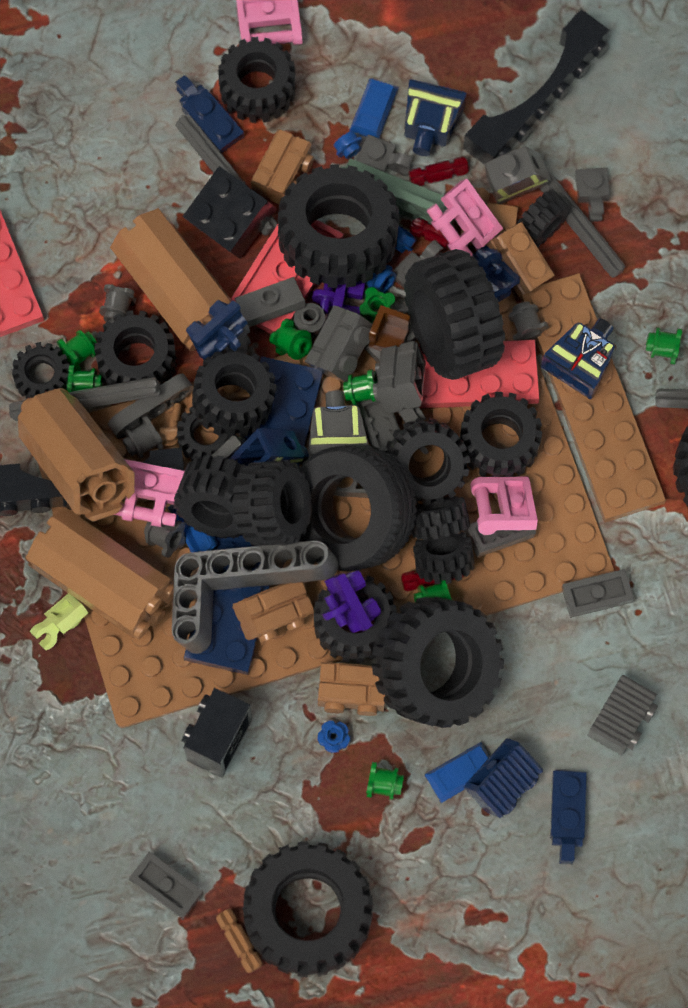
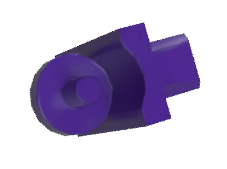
(327, 297)
(345, 604)

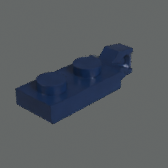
(208, 114)
(568, 813)

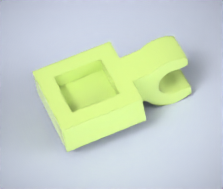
(61, 617)

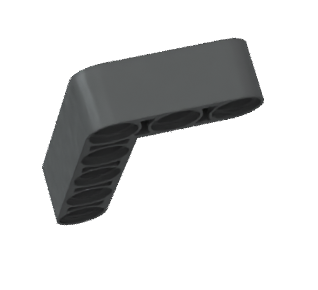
(237, 576)

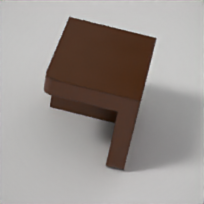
(389, 329)

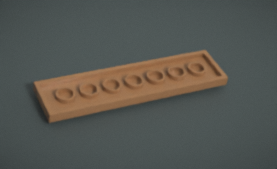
(605, 425)

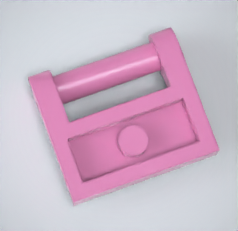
(269, 13)
(514, 500)

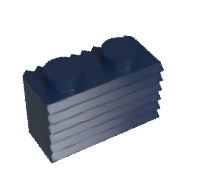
(504, 778)

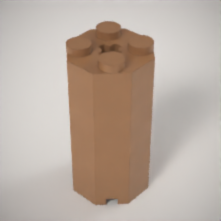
(168, 272)
(75, 454)
(100, 573)

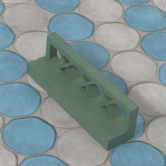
(409, 197)

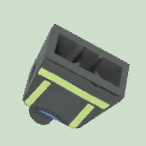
(516, 174)
(336, 424)

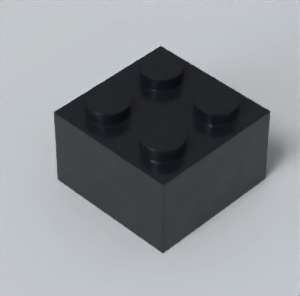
(229, 212)
(217, 731)

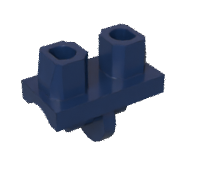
(497, 272)
(219, 332)

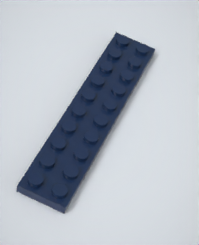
(291, 410)

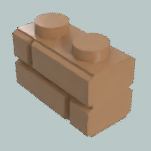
(281, 165)
(522, 257)
(273, 609)
(349, 688)

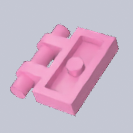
(470, 213)
(154, 484)

